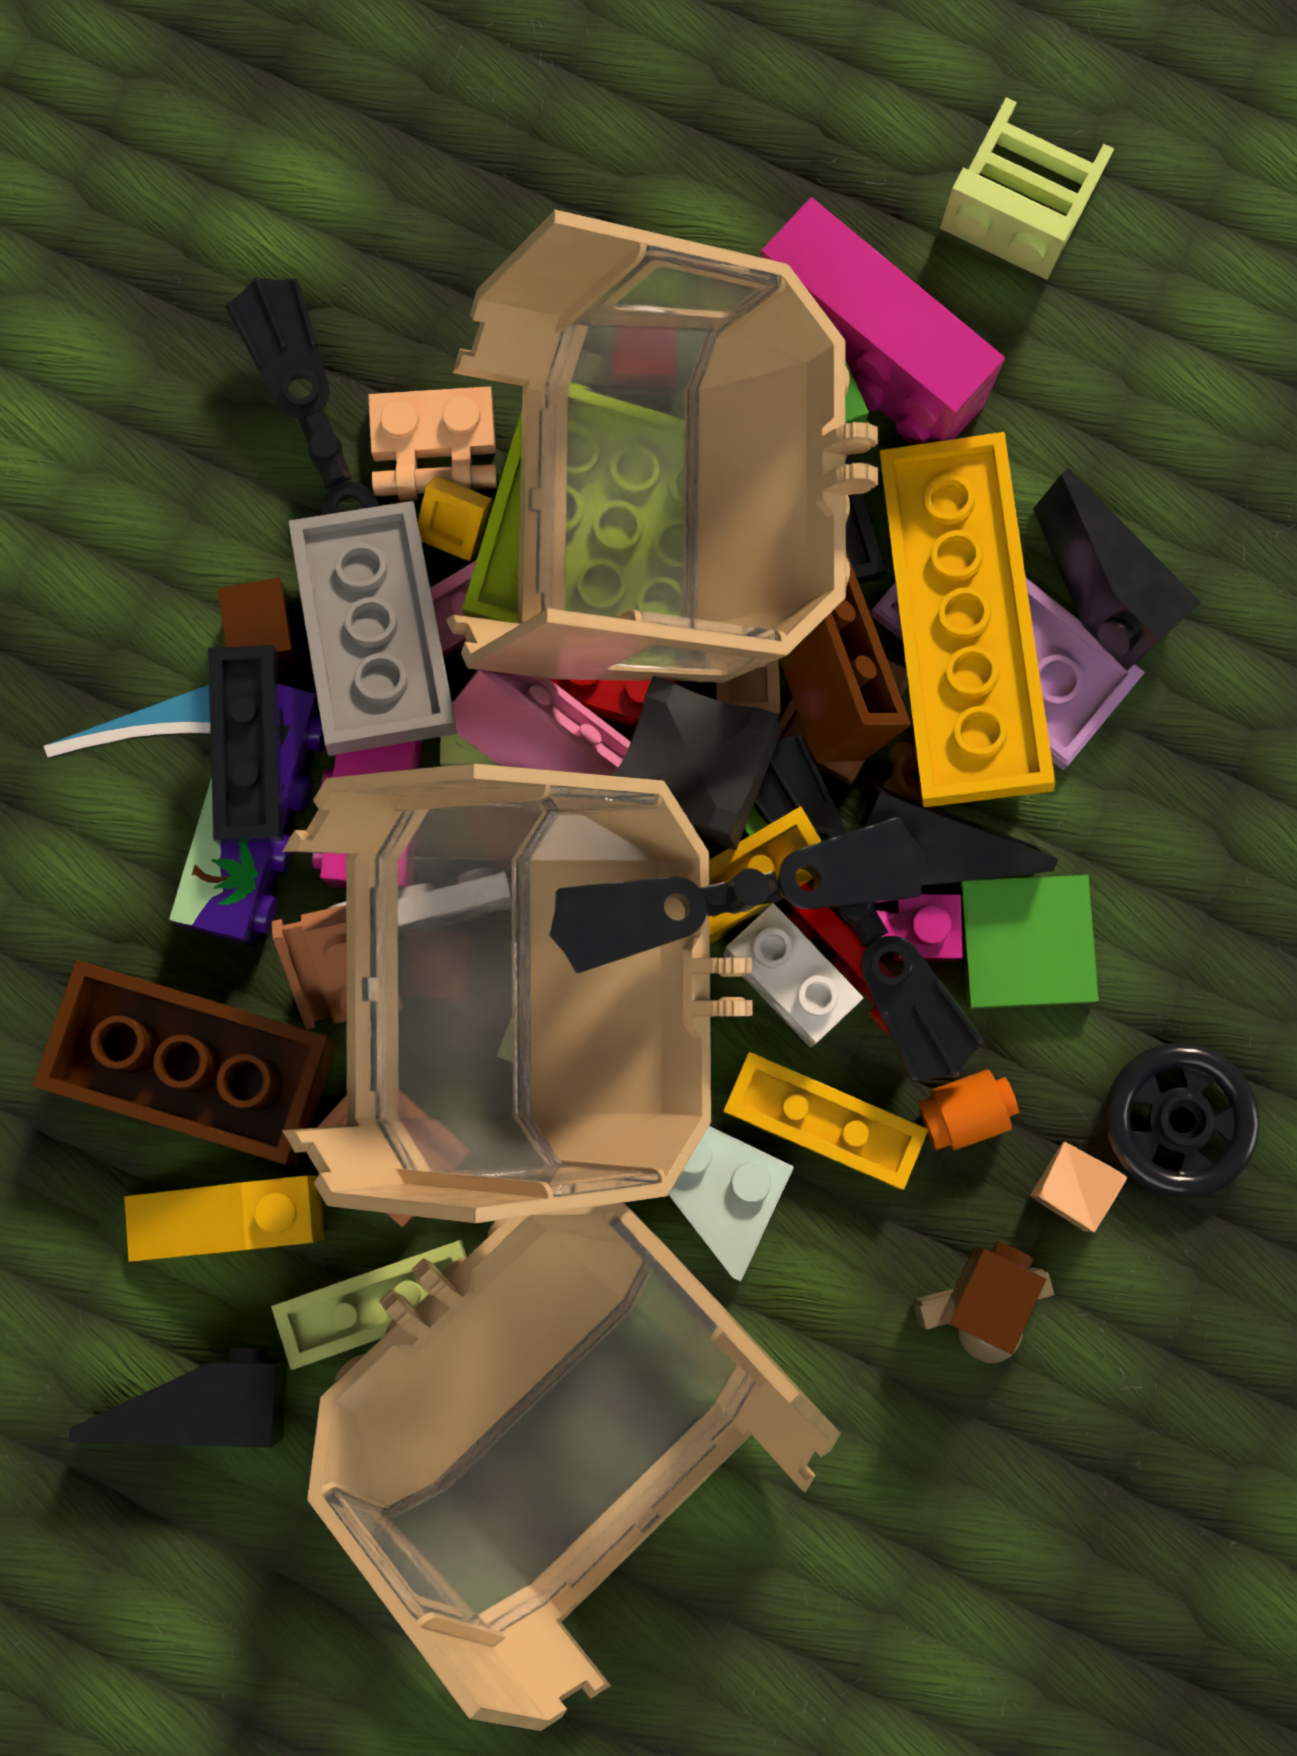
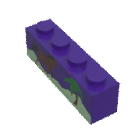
(231, 885)

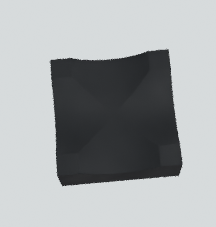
(706, 754)

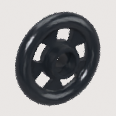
(1136, 1149)

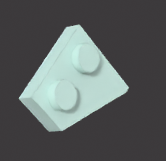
(730, 1196)

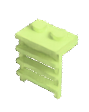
(1009, 222)

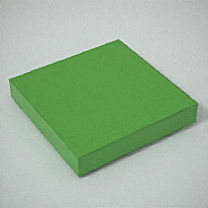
(1028, 942)

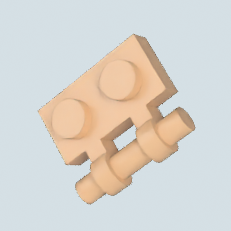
(432, 426)

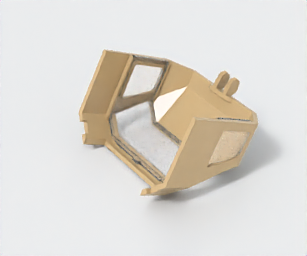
(669, 456)
(473, 1047)
(534, 1439)

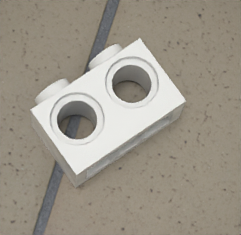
(793, 975)

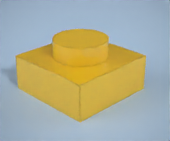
(453, 518)

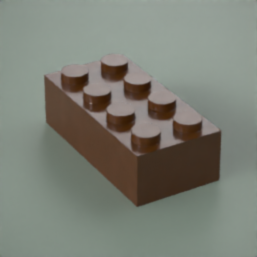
(185, 1062)

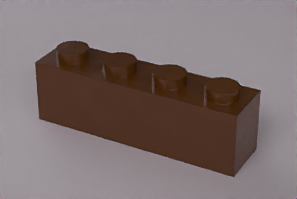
(845, 684)

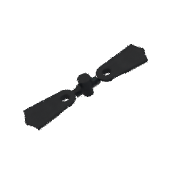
(284, 348)
(628, 917)
(915, 1006)

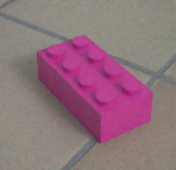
(899, 340)

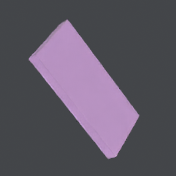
(1076, 673)

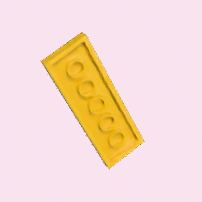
(966, 621)

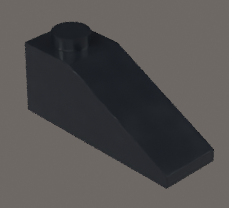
(1112, 577)
(953, 845)
(218, 1404)

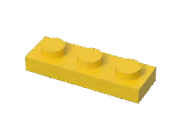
(825, 1121)

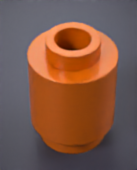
(968, 1110)

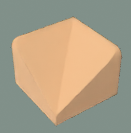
(1078, 1187)

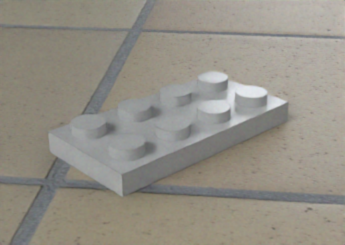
(371, 628)

